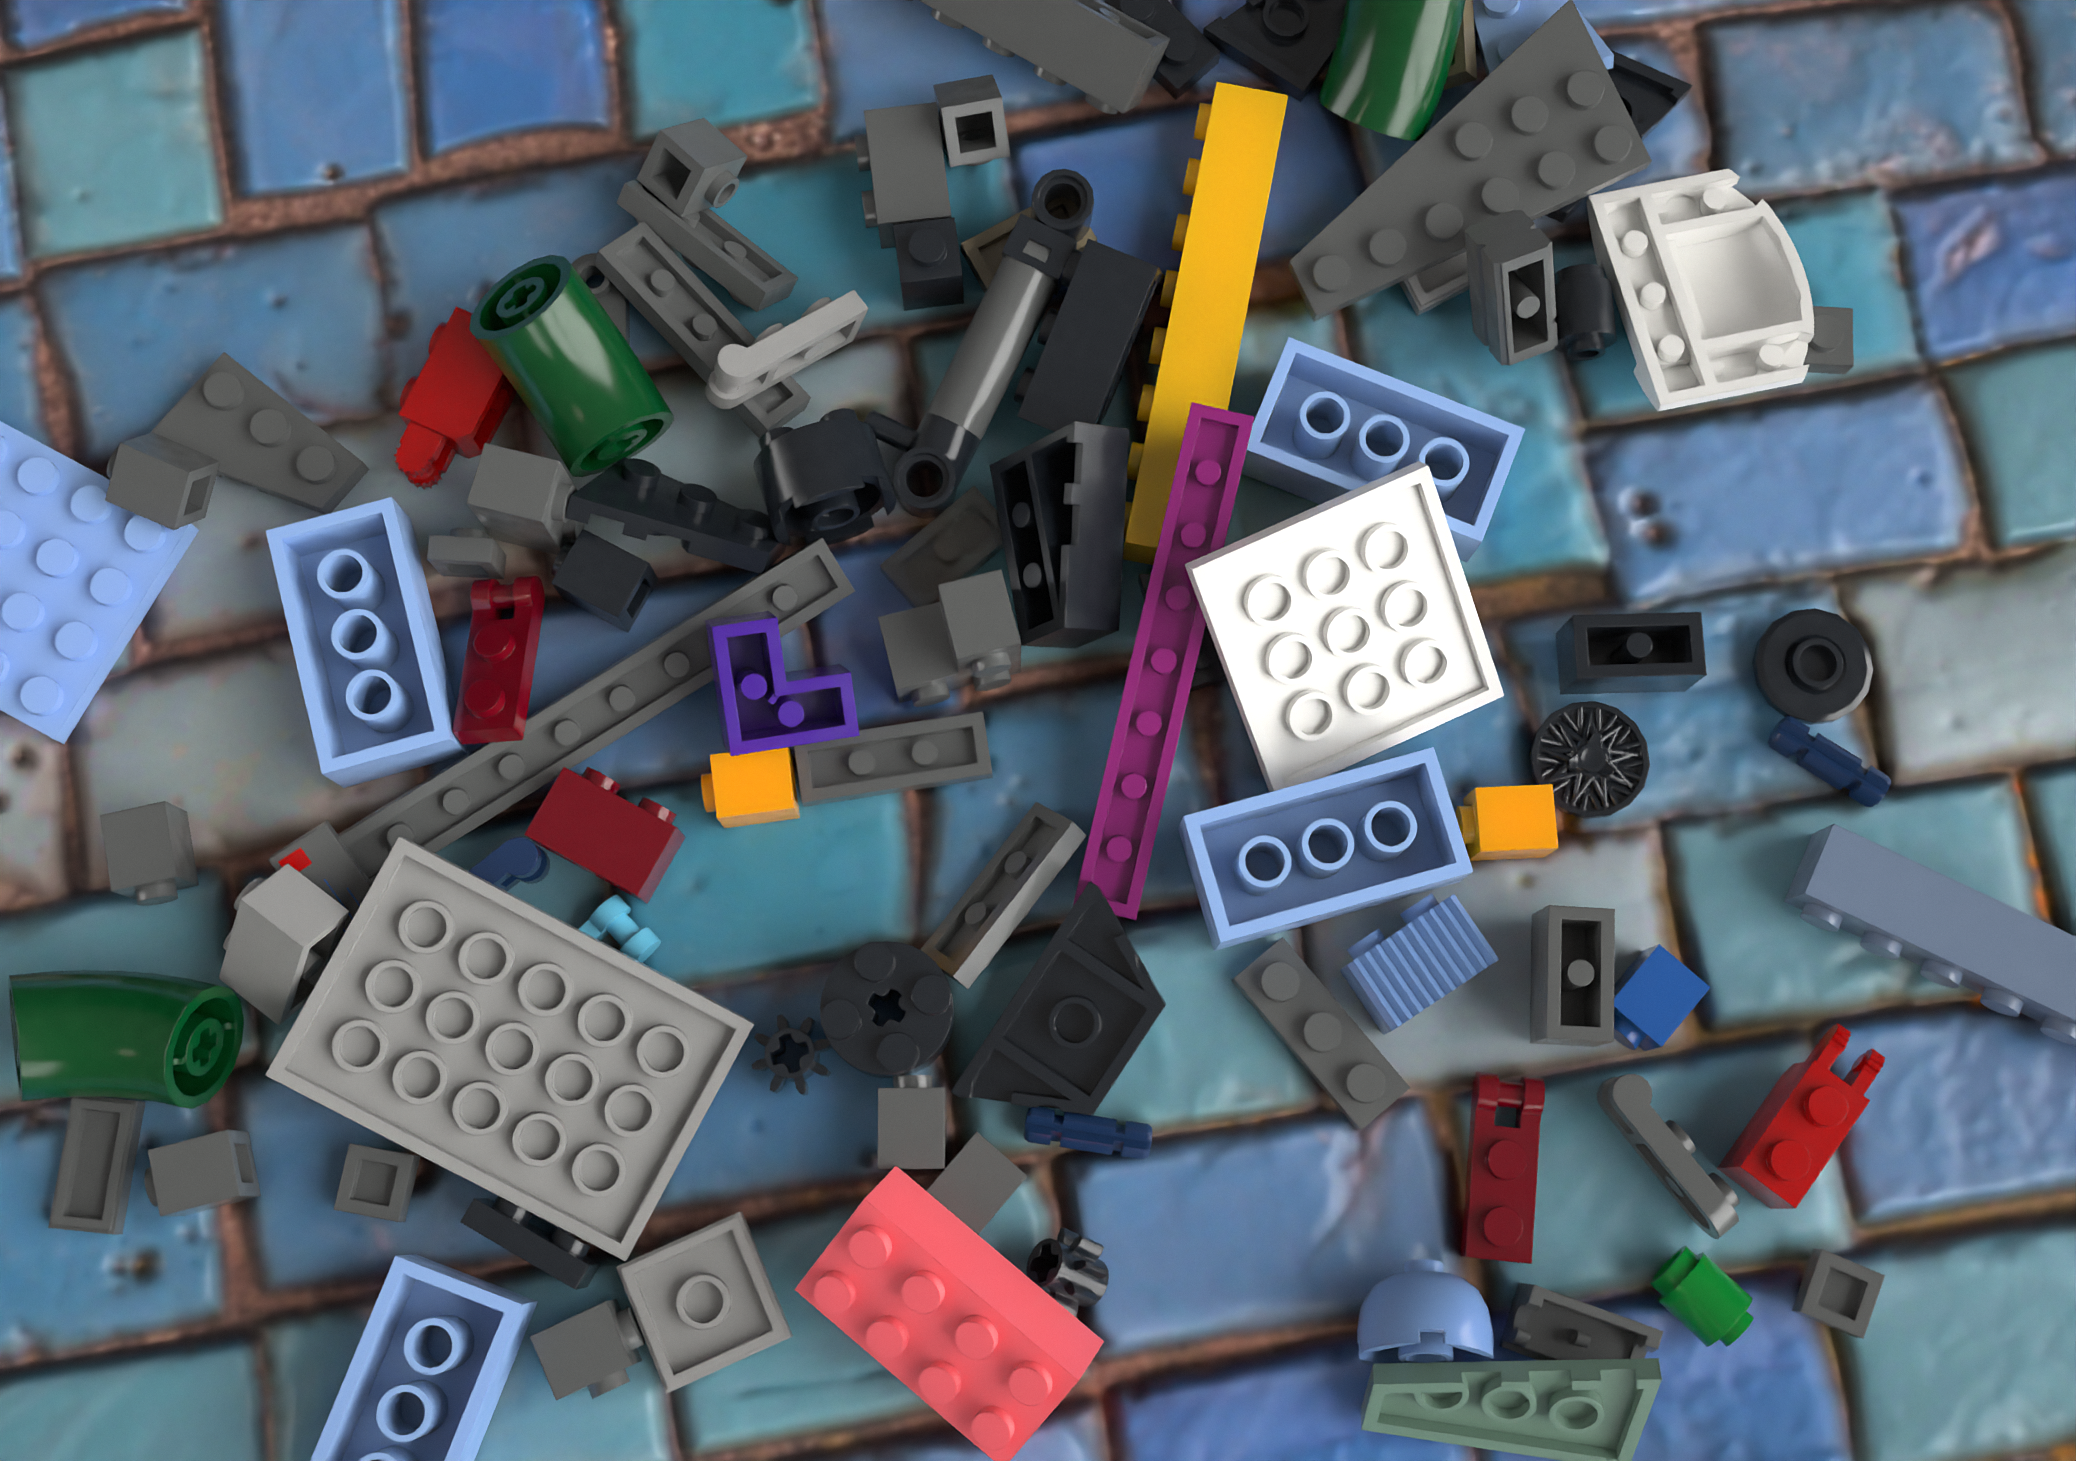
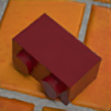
(606, 833)

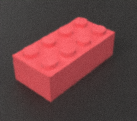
(949, 1316)

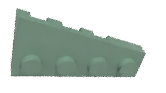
(1517, 1406)

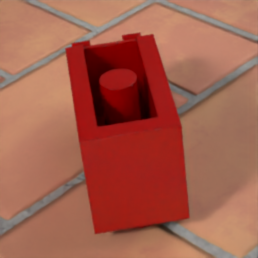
(451, 403)
(1801, 1124)

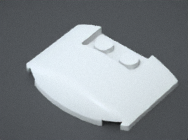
(1703, 288)

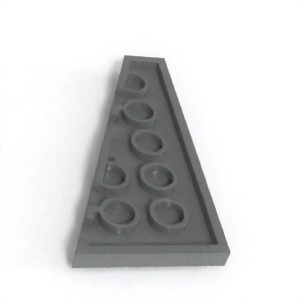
(1521, 140)

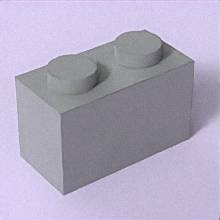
(281, 942)

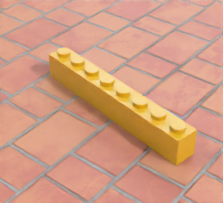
(1206, 295)

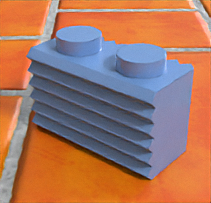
(1417, 963)

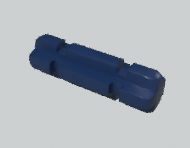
(1829, 761)
(1088, 1133)

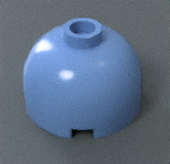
(1424, 1318)

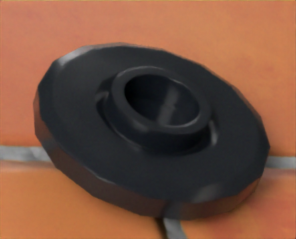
(1812, 666)
(1591, 759)

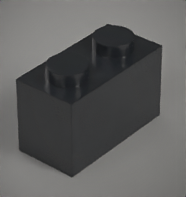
(1630, 653)

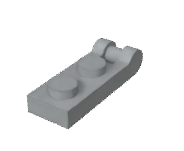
(784, 350)

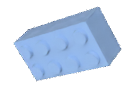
(1345, 425)
(365, 642)
(1324, 848)
(426, 1367)

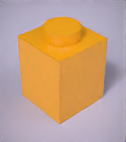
(751, 788)
(1508, 822)

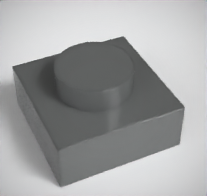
(1832, 341)
(467, 554)
(377, 1182)
(1838, 1293)

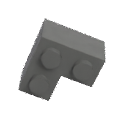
(954, 641)

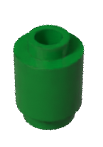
(1703, 1297)

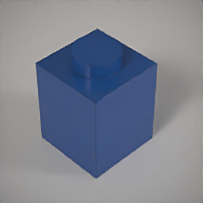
(1654, 999)

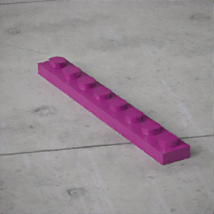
(1163, 659)

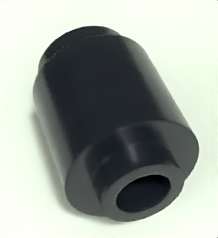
(1584, 312)

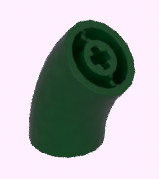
(1392, 64)
(570, 365)
(123, 1036)

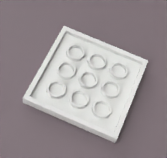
(1346, 628)

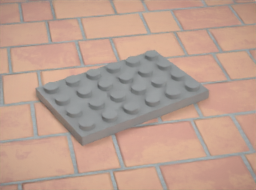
(510, 1048)

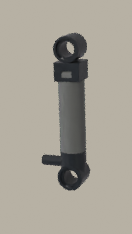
(991, 346)

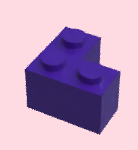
(764, 704)

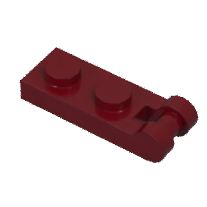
(499, 661)
(1502, 1170)

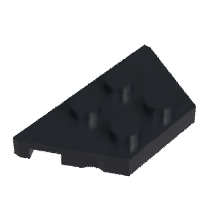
(1070, 1018)

